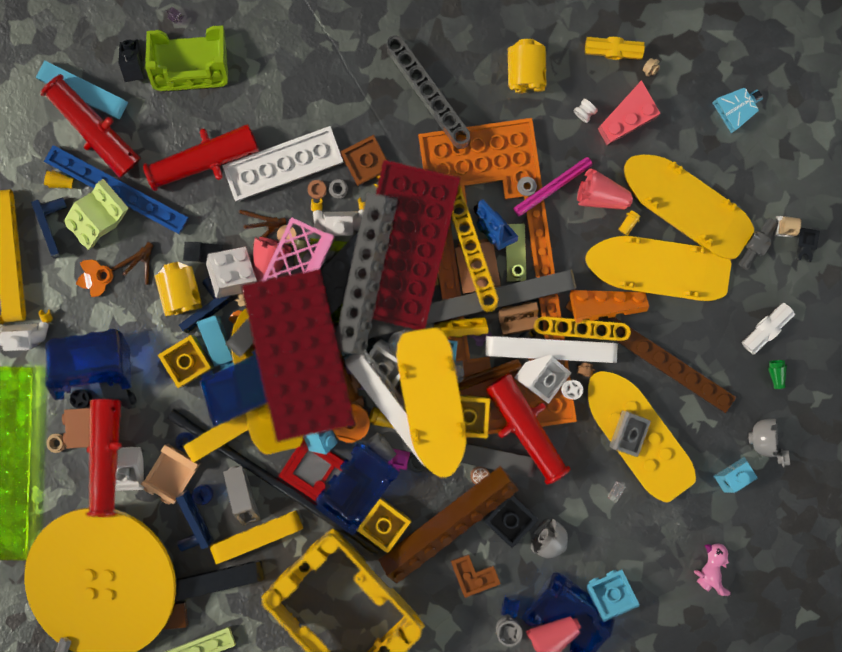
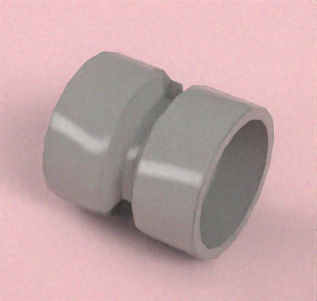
(508, 631)

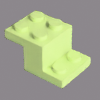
(95, 214)

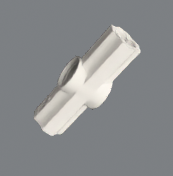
(768, 328)

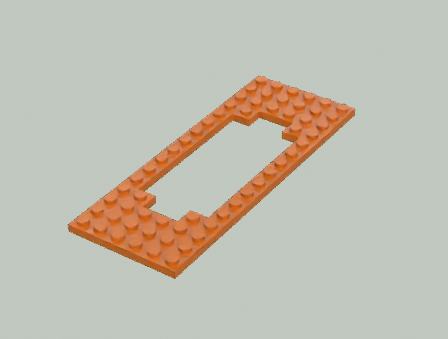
(496, 154)

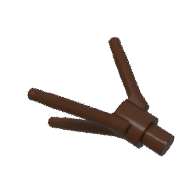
(270, 223)
(143, 256)

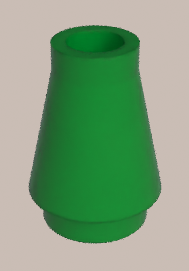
(777, 371)

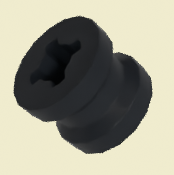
(77, 397)

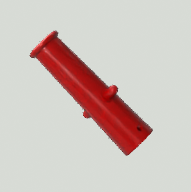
(91, 126)
(202, 157)
(524, 423)
(103, 456)

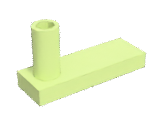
(516, 256)

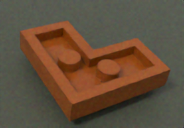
(471, 581)

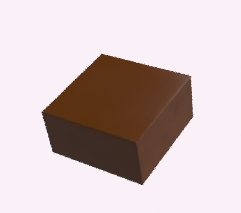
(178, 617)

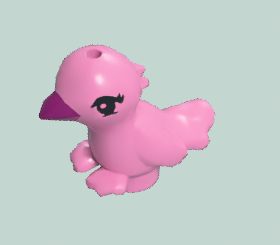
(711, 574)

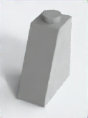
(241, 495)

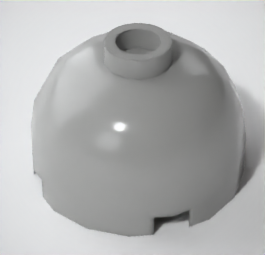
(765, 437)
(550, 540)

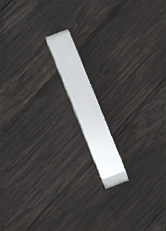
(556, 348)
(382, 393)

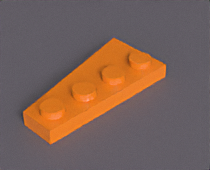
(606, 303)

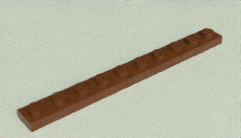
(670, 365)

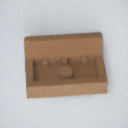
(518, 318)

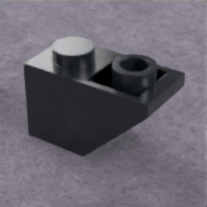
(131, 60)
(115, 392)

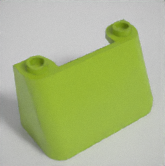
(187, 61)

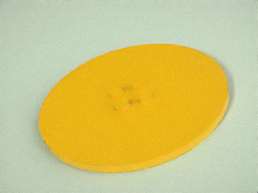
(100, 582)

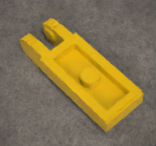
(463, 327)

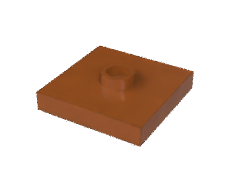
(364, 160)

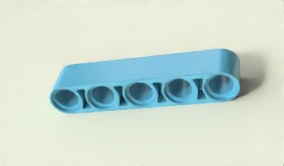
(88, 92)

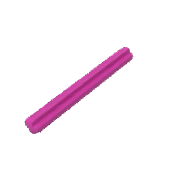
(553, 186)

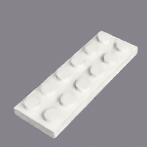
(282, 164)

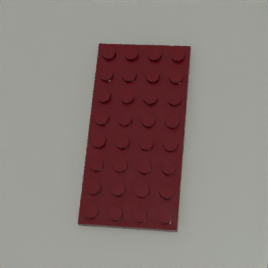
(414, 243)
(297, 355)

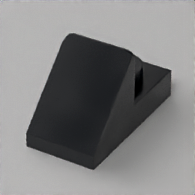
(199, 251)

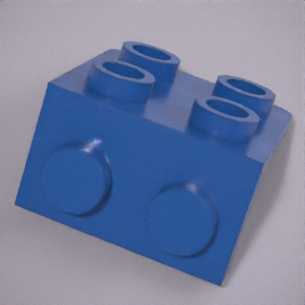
(494, 227)

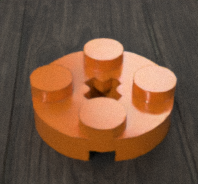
(357, 431)

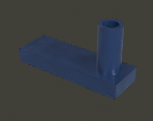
(42, 210)
(206, 311)
(201, 532)

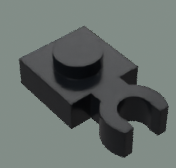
(807, 241)

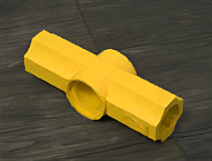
(614, 48)

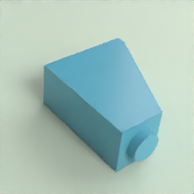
(215, 339)

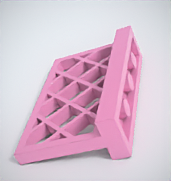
(317, 258)

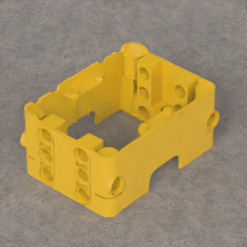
(397, 639)

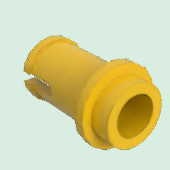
(630, 221)

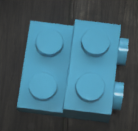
(612, 595)

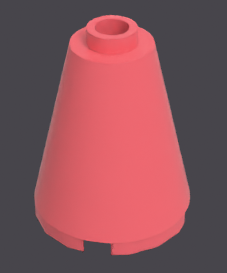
(602, 192)
(262, 254)
(554, 635)

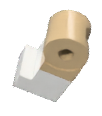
(787, 226)

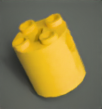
(527, 66)
(177, 289)

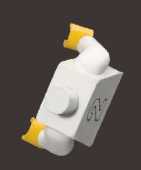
(337, 222)
(24, 335)

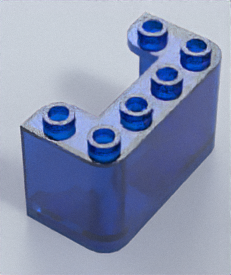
(86, 361)
(356, 488)

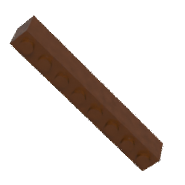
(448, 525)

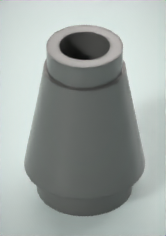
(381, 446)

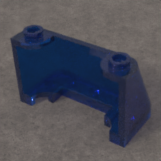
(233, 390)
(562, 599)

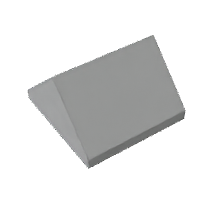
(629, 433)

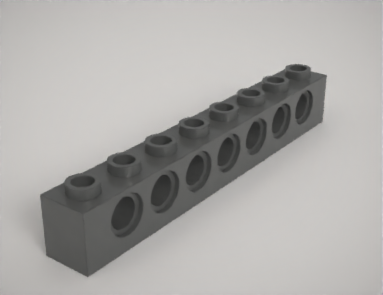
(365, 273)

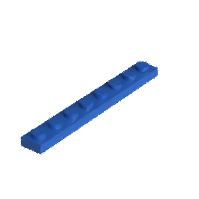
(131, 197)

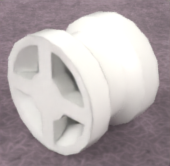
(585, 110)
(575, 388)

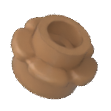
(585, 369)

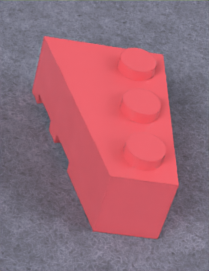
(631, 114)

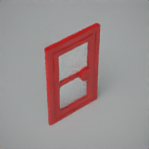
(310, 470)

